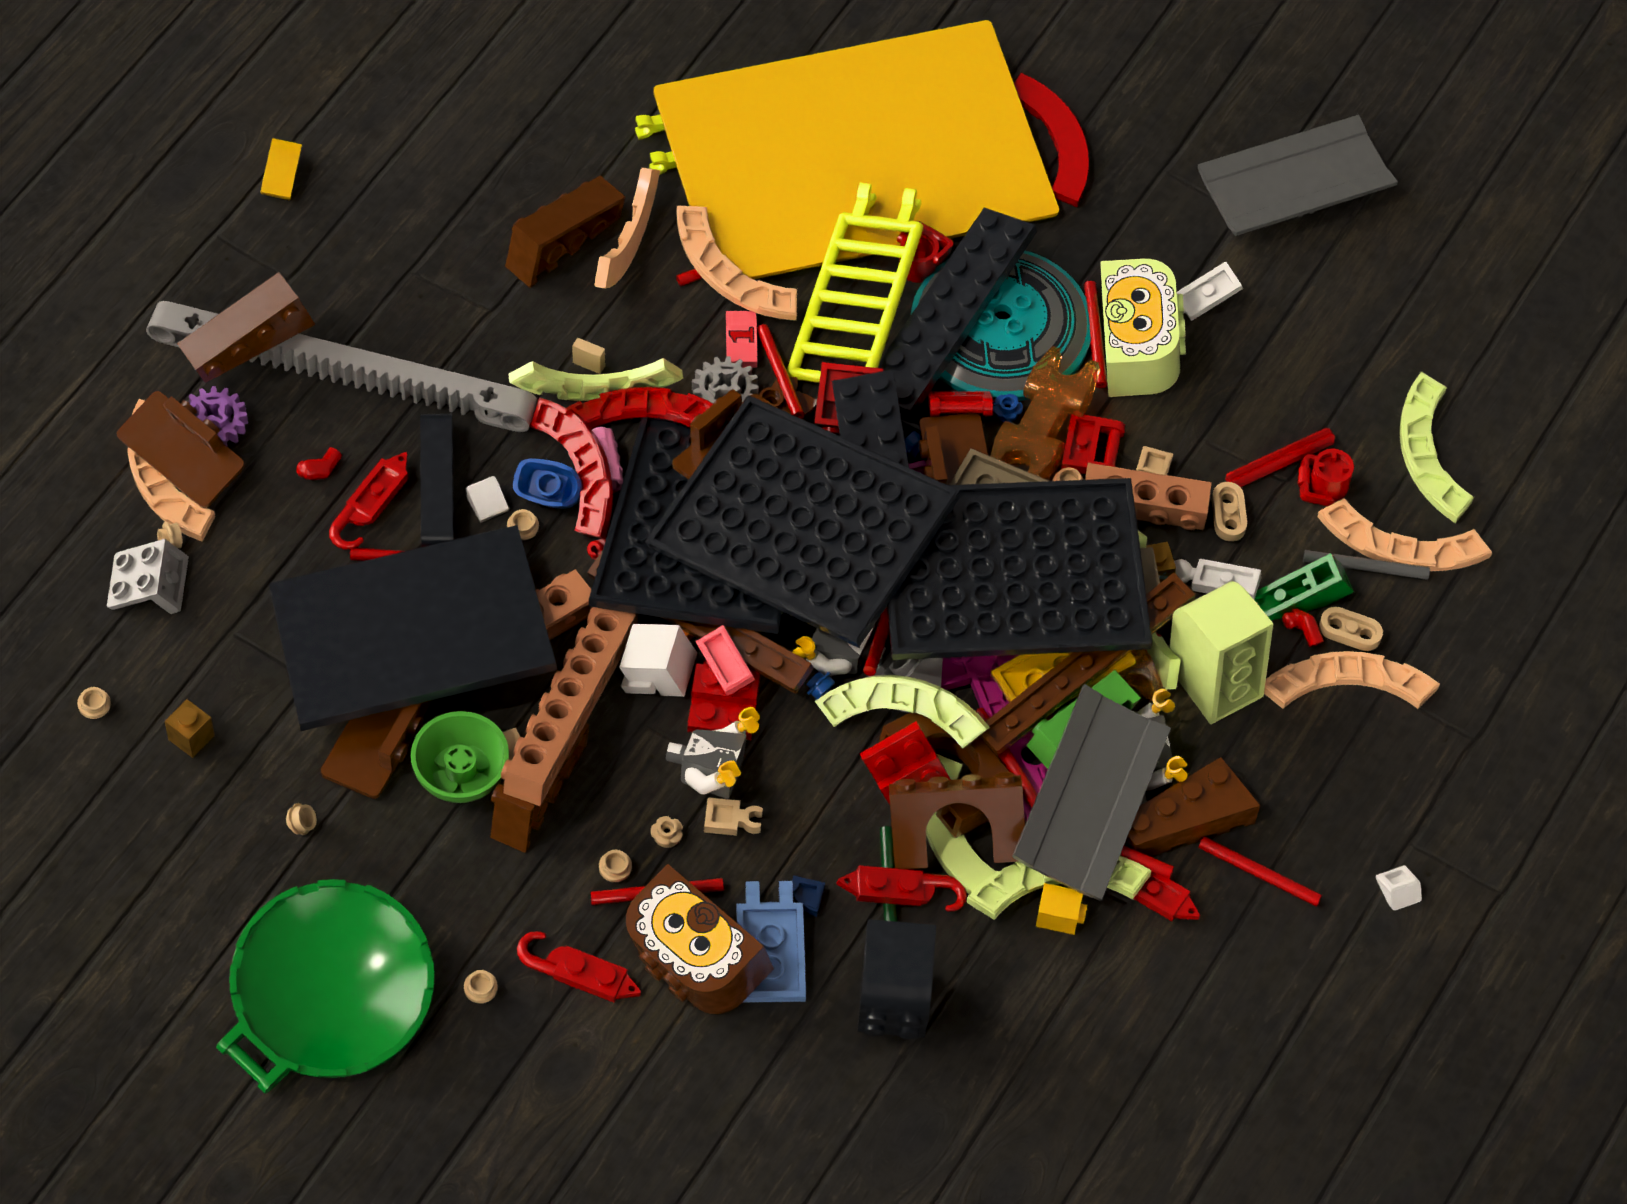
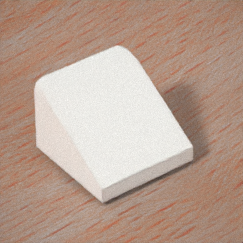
(487, 499)
(1400, 887)

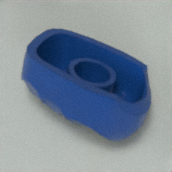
(547, 483)

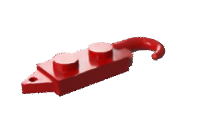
(370, 498)
(900, 886)
(1167, 898)
(579, 970)

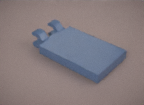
(781, 932)

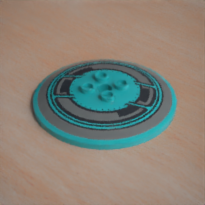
(1044, 312)

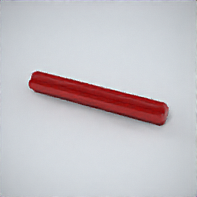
(1281, 458)

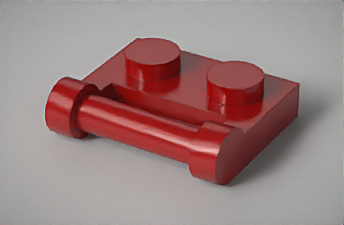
(960, 402)
(1083, 441)

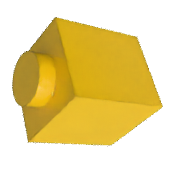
(1060, 909)

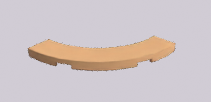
(617, 261)
(726, 276)
(167, 500)
(1368, 540)
(1349, 669)

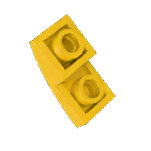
(281, 169)

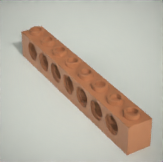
(568, 705)

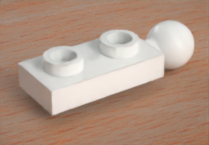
(1209, 290)
(1212, 575)

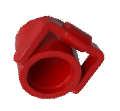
(927, 253)
(1328, 479)

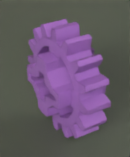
(218, 409)

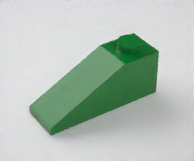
(1305, 588)

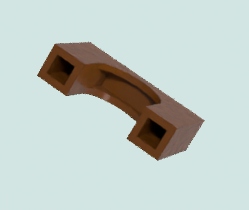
(916, 802)
(956, 817)

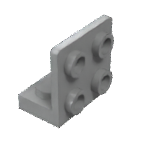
(149, 573)

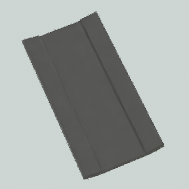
(1295, 175)
(1091, 794)

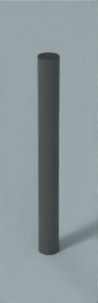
(1372, 565)

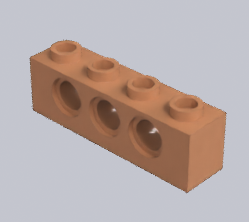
(1162, 492)
(571, 591)

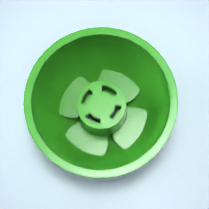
(457, 743)

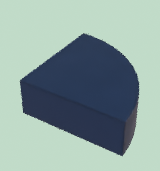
(809, 893)

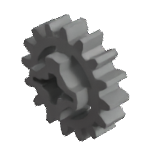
(723, 378)

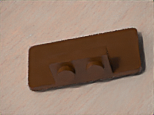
(706, 430)
(947, 443)
(181, 447)
(373, 748)

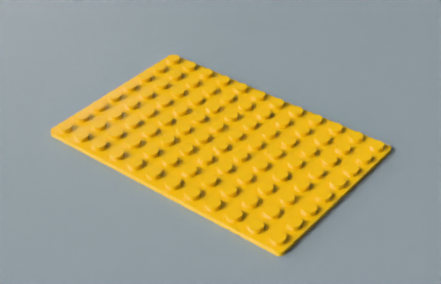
(792, 139)

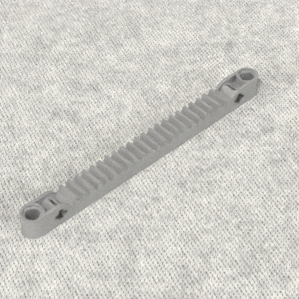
(506, 407)

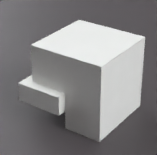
(657, 659)

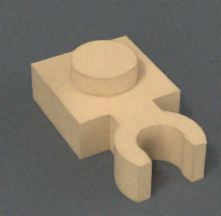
(725, 817)

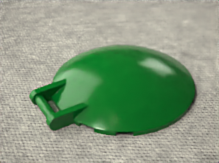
(328, 982)

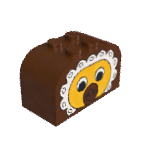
(694, 945)

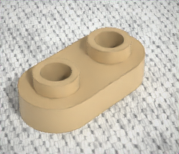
(1229, 514)
(1351, 628)

